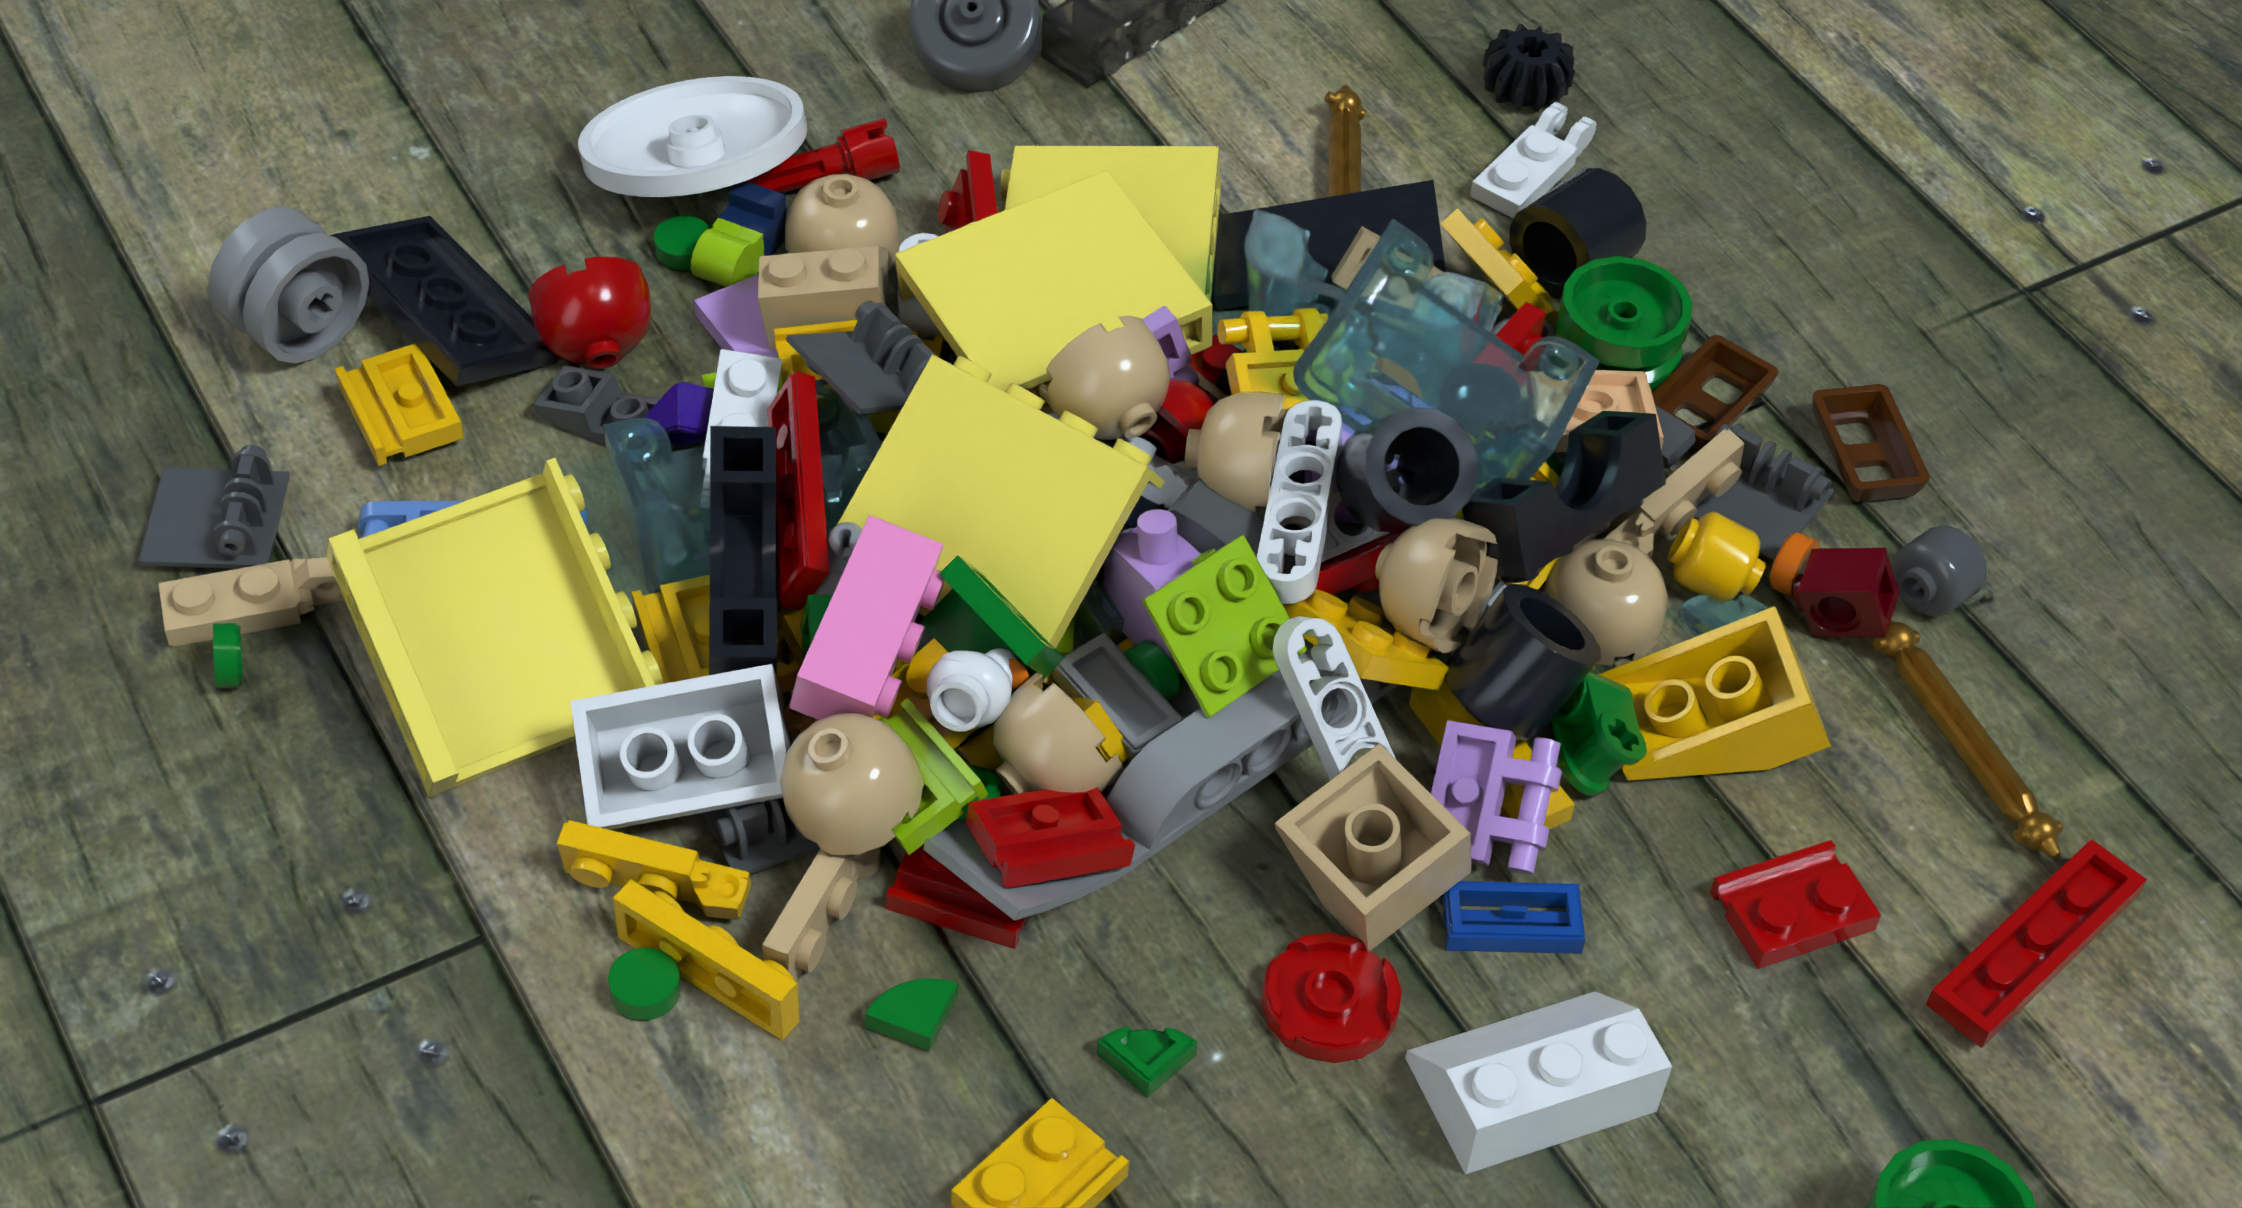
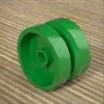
(1626, 316)
(1949, 1176)

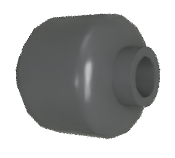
(1942, 567)

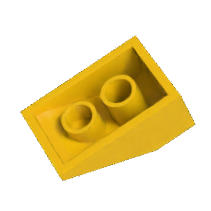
(1723, 702)

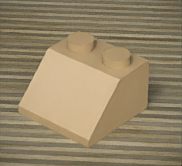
(819, 286)
(1376, 846)

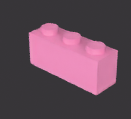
(870, 624)

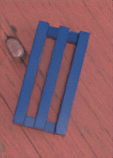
(1513, 926)

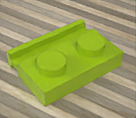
(946, 779)

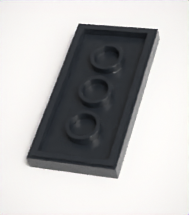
(1332, 228)
(446, 301)

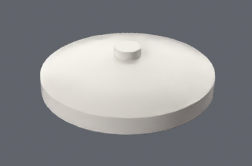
(692, 136)

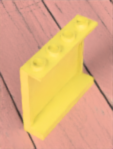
(1168, 184)
(1043, 275)
(1004, 489)
(490, 625)

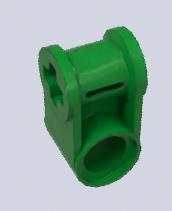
(1597, 734)

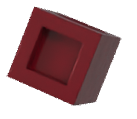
(1847, 592)

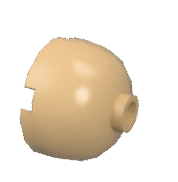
(839, 215)
(1110, 379)
(1239, 447)
(1437, 580)
(1614, 595)
(1050, 743)
(850, 783)

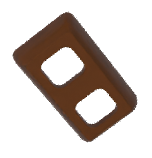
(1711, 360)
(1892, 445)

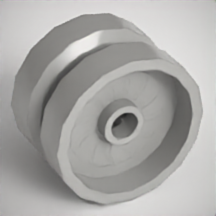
(288, 284)

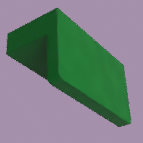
(982, 619)

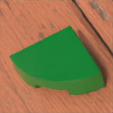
(913, 1011)
(1146, 1056)

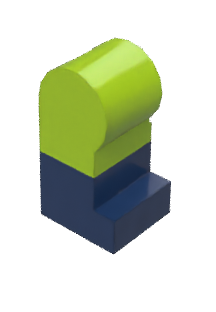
(744, 231)

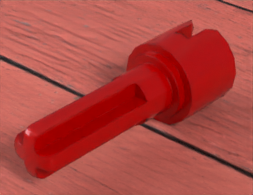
(858, 151)

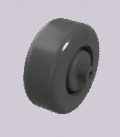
(975, 41)

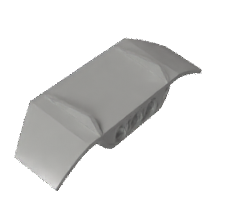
(1172, 781)

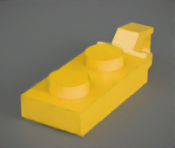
(608, 856)

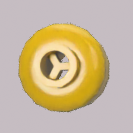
(1716, 557)

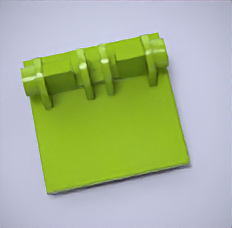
(1220, 624)

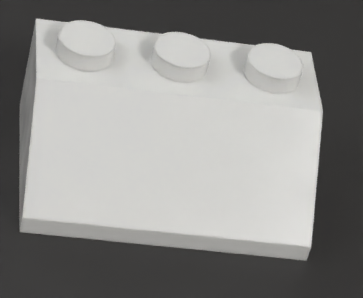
(681, 747)
(1541, 1078)

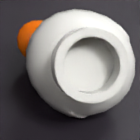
(973, 687)

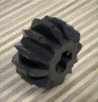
(1528, 67)

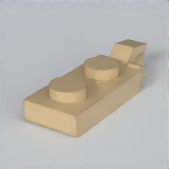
(1709, 471)
(252, 596)

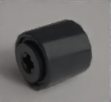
(1575, 223)
(1430, 452)
(1522, 662)

